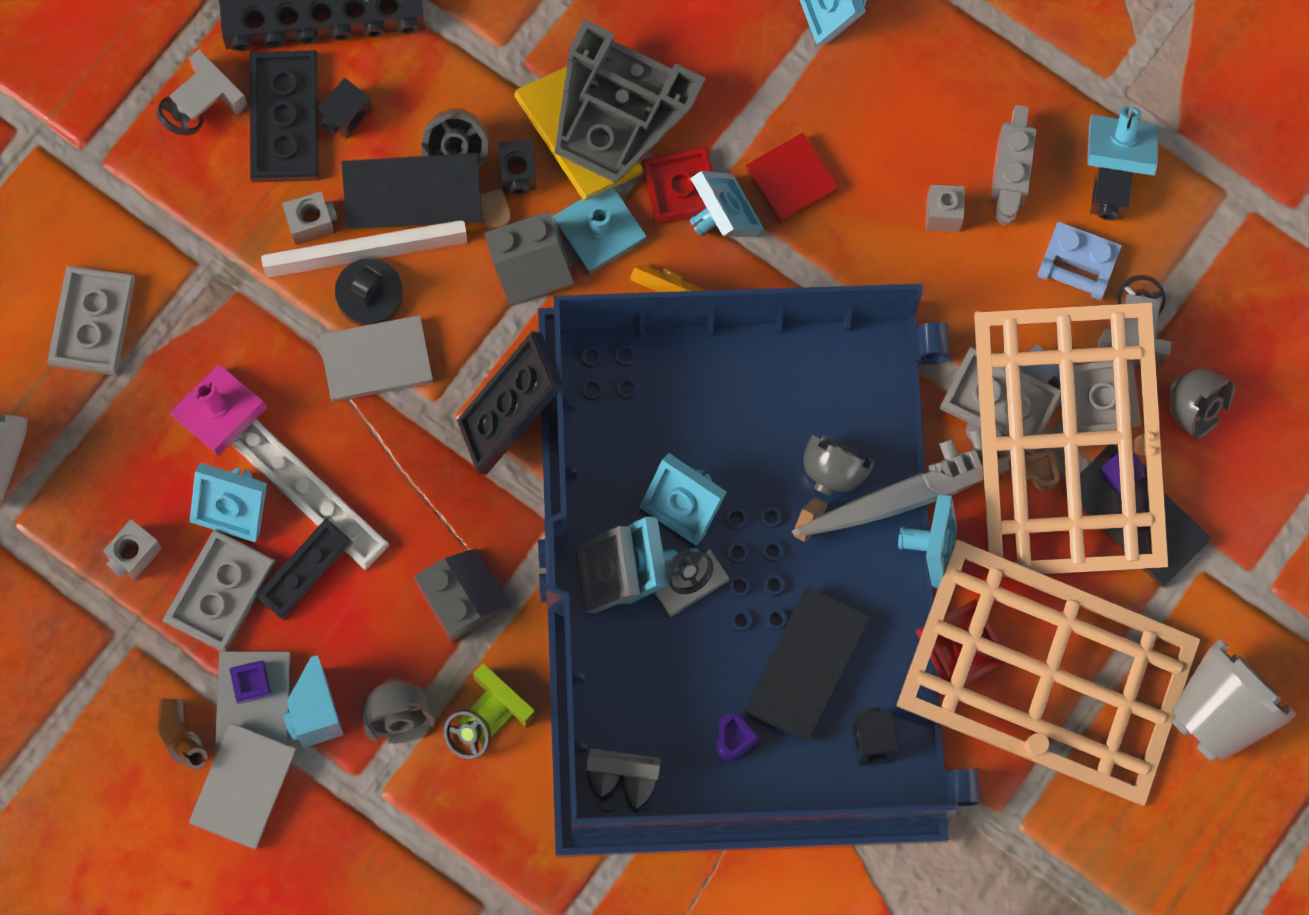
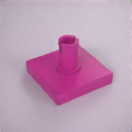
(218, 410)

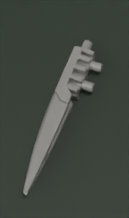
(945, 478)

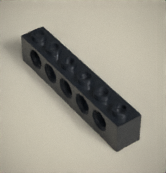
(238, 14)

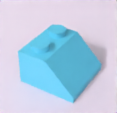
(311, 708)

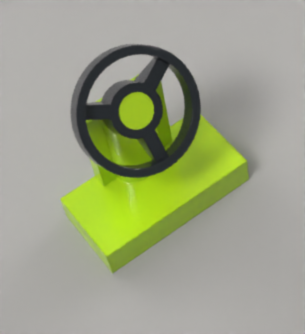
(487, 714)

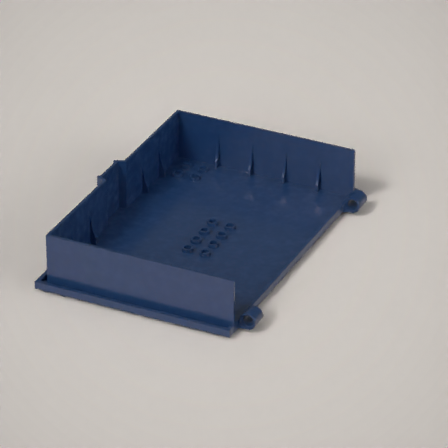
(737, 393)

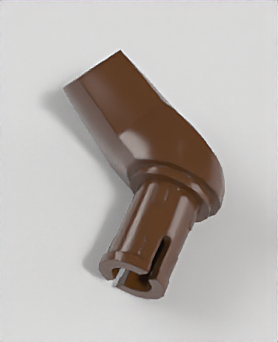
(177, 737)

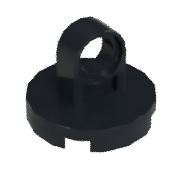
(369, 292)

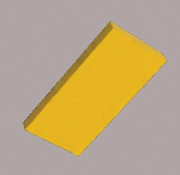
(542, 105)

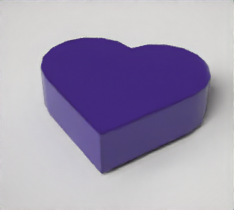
(735, 737)

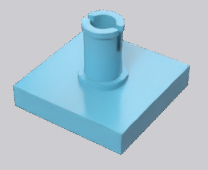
(831, 17)
(1123, 143)
(725, 206)
(599, 229)
(683, 499)
(228, 501)
(937, 541)
(649, 557)

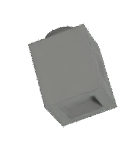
(945, 208)
(306, 231)
(131, 535)

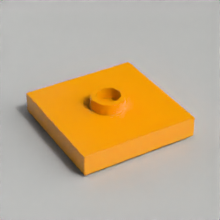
(661, 281)

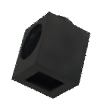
(344, 109)
(512, 154)
(1111, 193)
(874, 736)

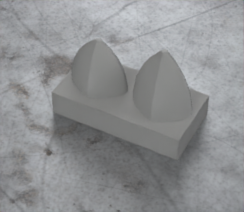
(638, 771)

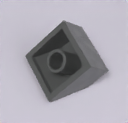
(530, 258)
(462, 593)

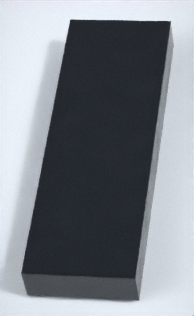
(304, 569)

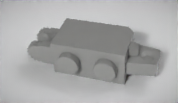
(1012, 165)

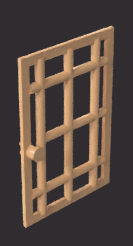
(1070, 439)
(1037, 744)

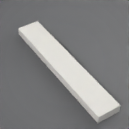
(366, 247)
(308, 491)

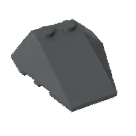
(618, 103)

